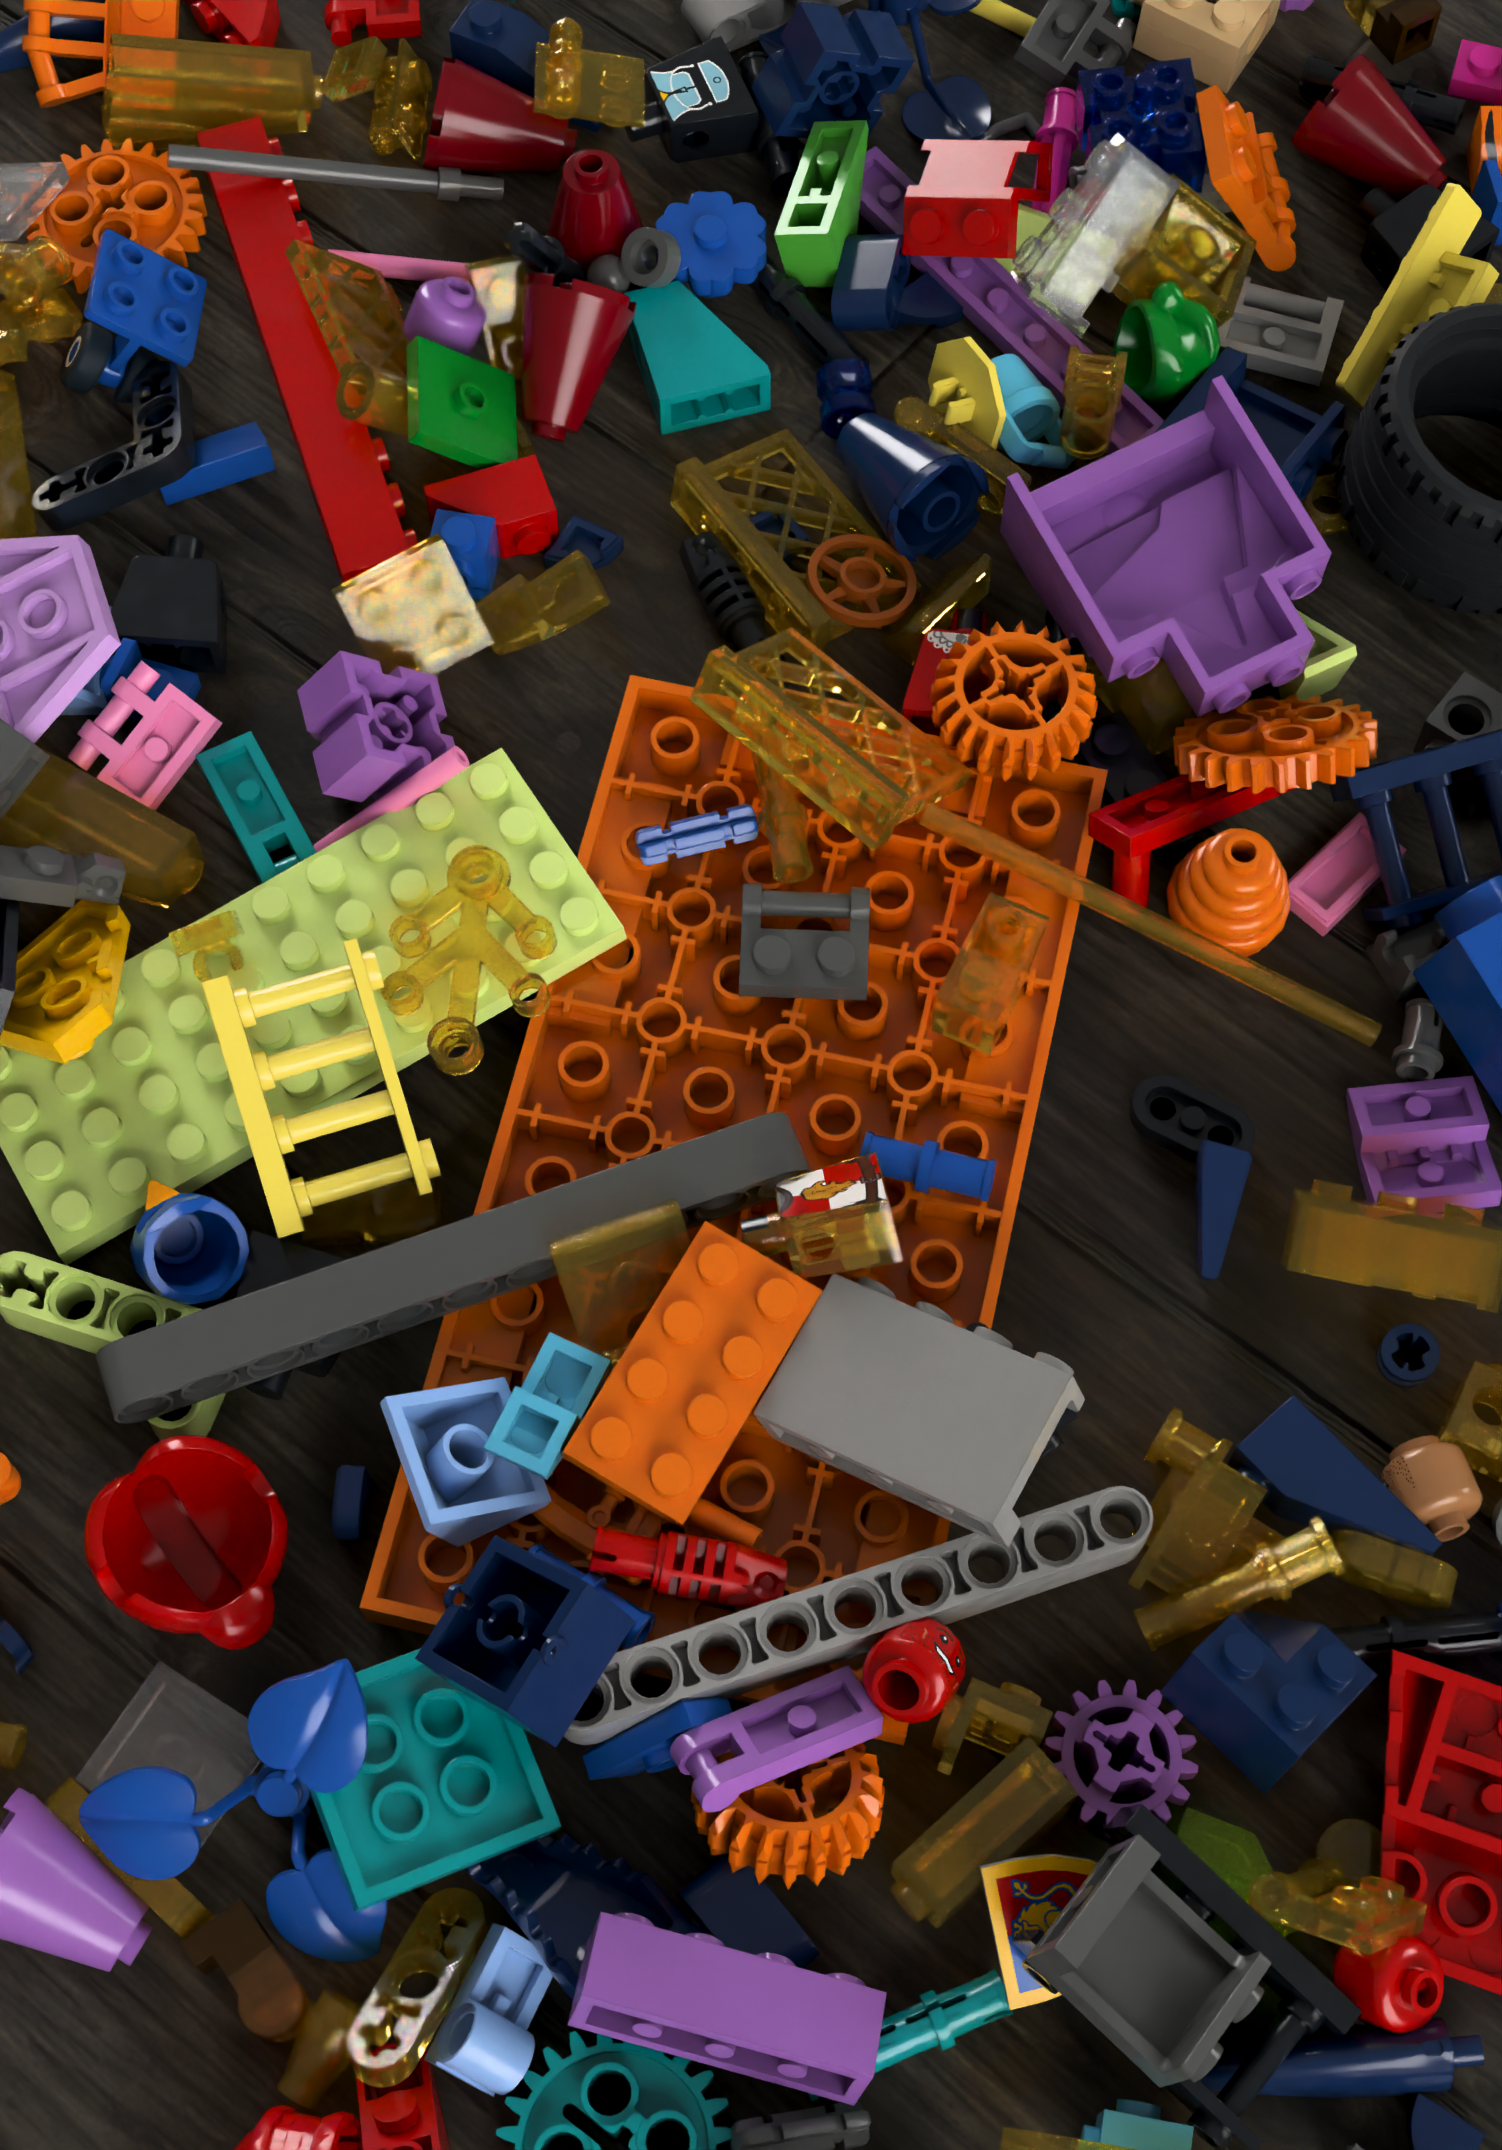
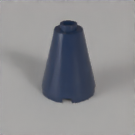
(912, 485)

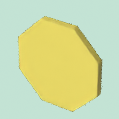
(967, 389)

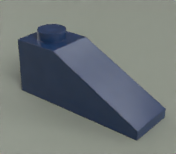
(502, 46)
(1316, 1475)

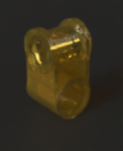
(1091, 402)

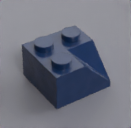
(1267, 1690)

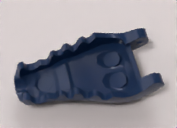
(560, 1890)

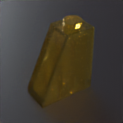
(988, 1825)

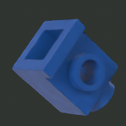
(473, 547)

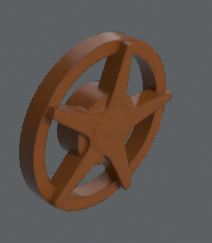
(861, 581)

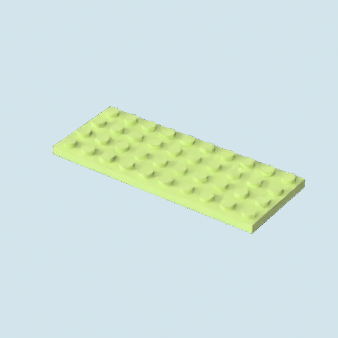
(156, 1083)

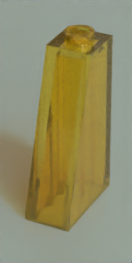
(180, 87)
(86, 816)

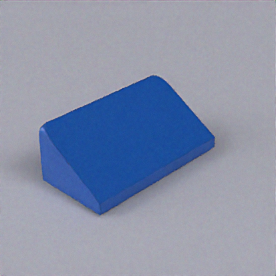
(222, 462)

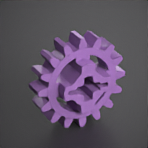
(1097, 1741)

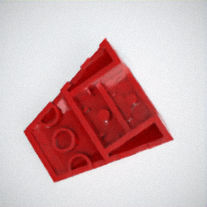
(1447, 1812)

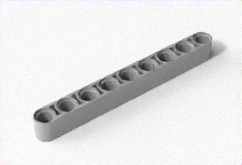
(880, 1590)

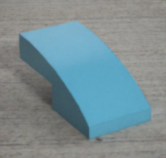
(548, 1406)

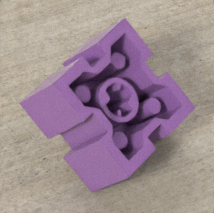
(371, 725)

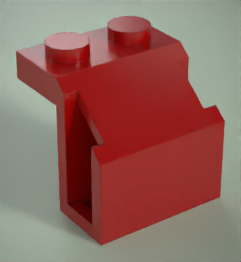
(966, 198)

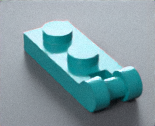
(254, 804)

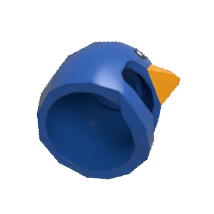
(188, 1245)

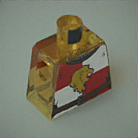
(829, 1220)

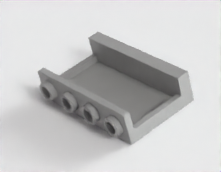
(918, 1404)

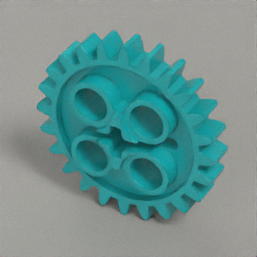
(658, 2095)

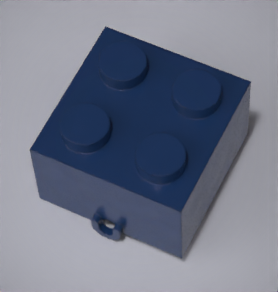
(525, 1639)

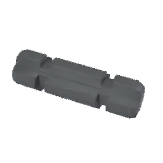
(804, 2129)

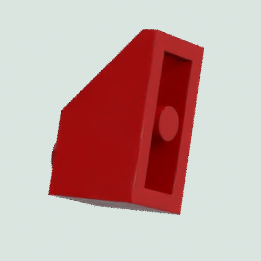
(510, 493)

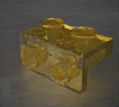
(990, 1718)

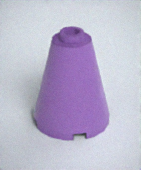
(61, 1893)

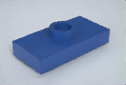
(649, 1742)

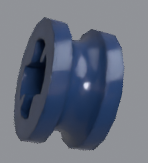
(1426, 1364)

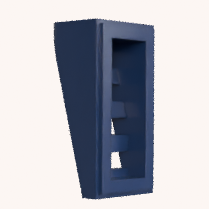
(1219, 1188)

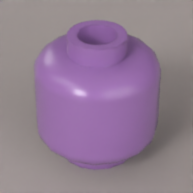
(446, 314)

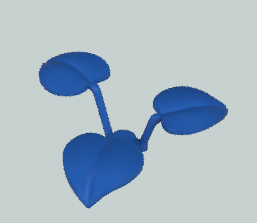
(307, 1735)

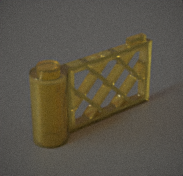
(362, 322)

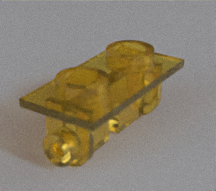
(401, 103)

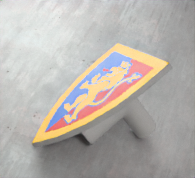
(1028, 1896)

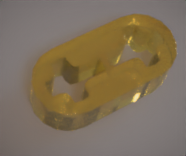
(1395, 1570)

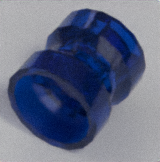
(845, 393)

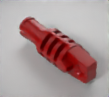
(692, 1566)

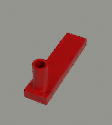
(1159, 817)

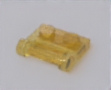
(1336, 1908)

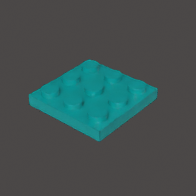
(435, 1789)

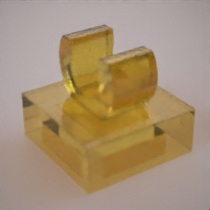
(208, 937)

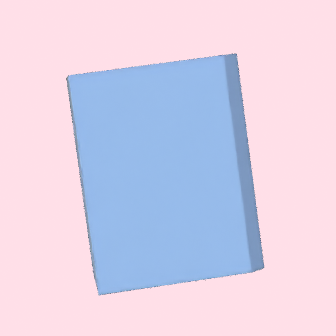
(451, 1476)

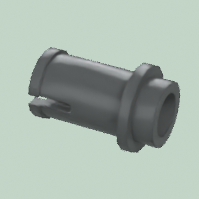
(1418, 1051)

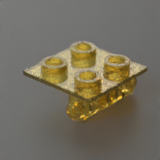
(587, 82)

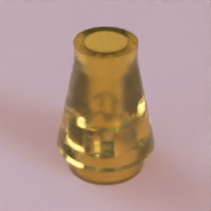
(319, 2049)

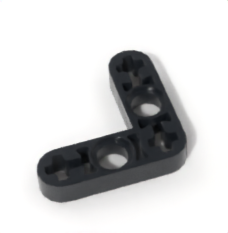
(157, 456)

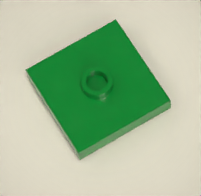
(460, 406)

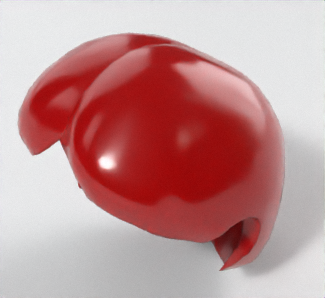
(190, 1542)

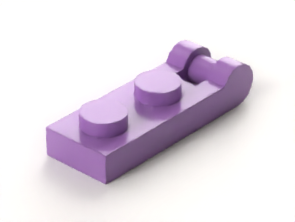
(776, 1737)

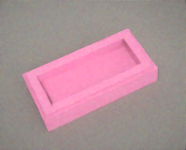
(1336, 877)

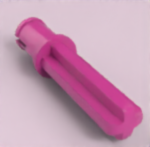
(1059, 130)

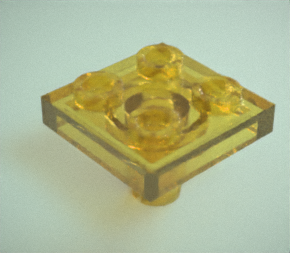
(414, 611)

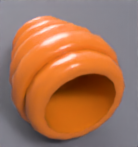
(1231, 891)

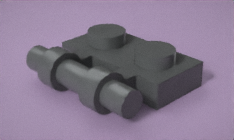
(1062, 30)

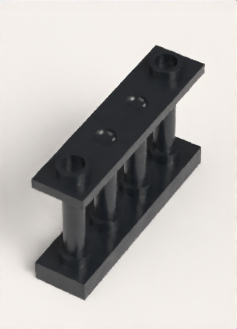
(1307, 2001)

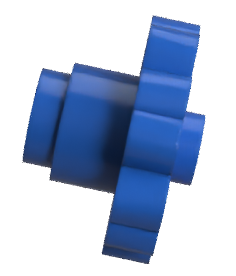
(716, 242)

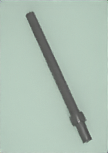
(444, 183)

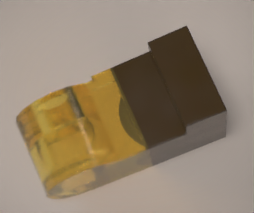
(1390, 20)

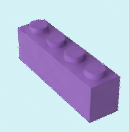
(728, 2007)

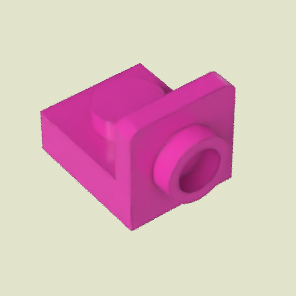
(1477, 73)

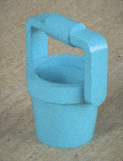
(1029, 416)

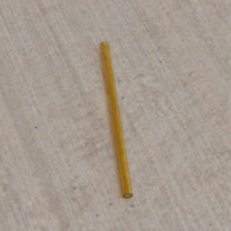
(1150, 924)

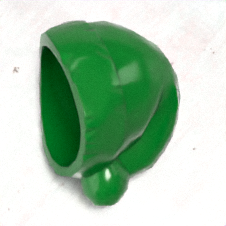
(1167, 344)

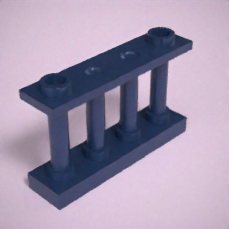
(1430, 775)

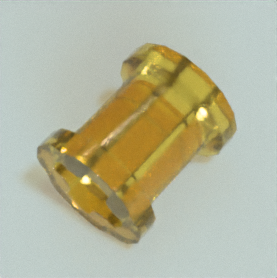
(1185, 1445)

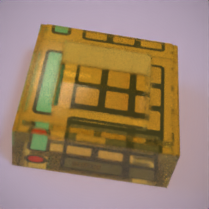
(354, 69)

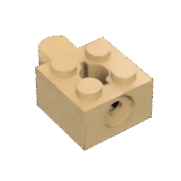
(1214, 36)

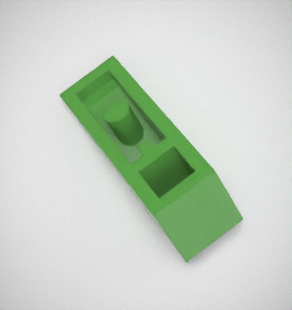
(823, 202)

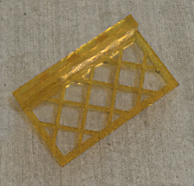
(782, 591)
(821, 756)

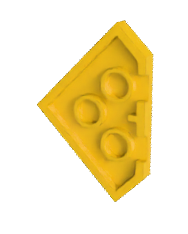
(68, 983)

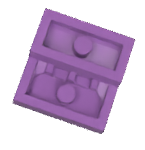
(1424, 1142)

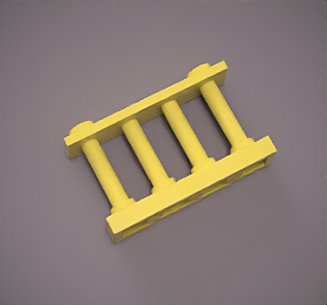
(256, 1073)

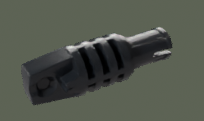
(724, 590)

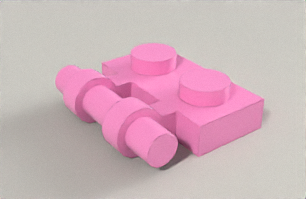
(157, 748)

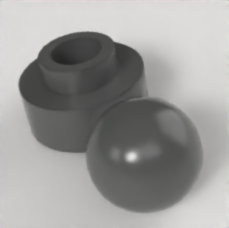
(638, 262)

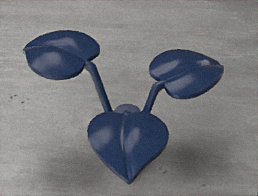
(946, 111)

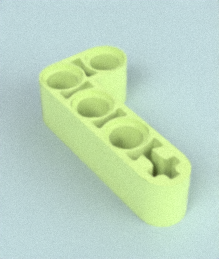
(112, 1318)

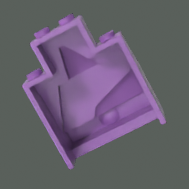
(1177, 556)

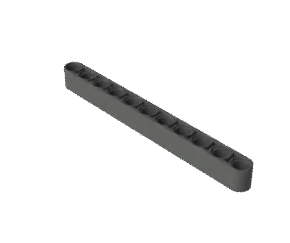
(434, 1271)

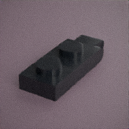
(1130, 769)

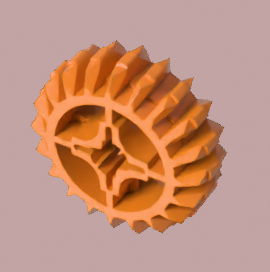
(1007, 720)
(786, 1821)

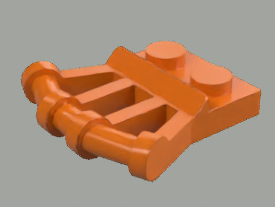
(126, 17)
(1248, 177)

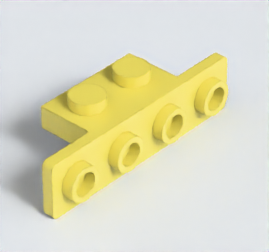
(1427, 283)

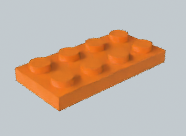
(692, 1374)

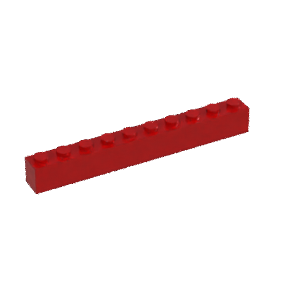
(336, 453)

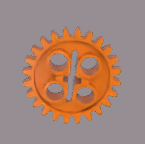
(126, 194)
(1276, 744)

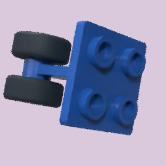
(142, 301)

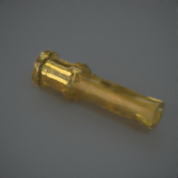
(1270, 1572)

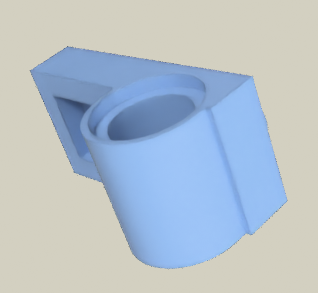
(487, 2024)

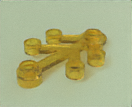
(467, 951)

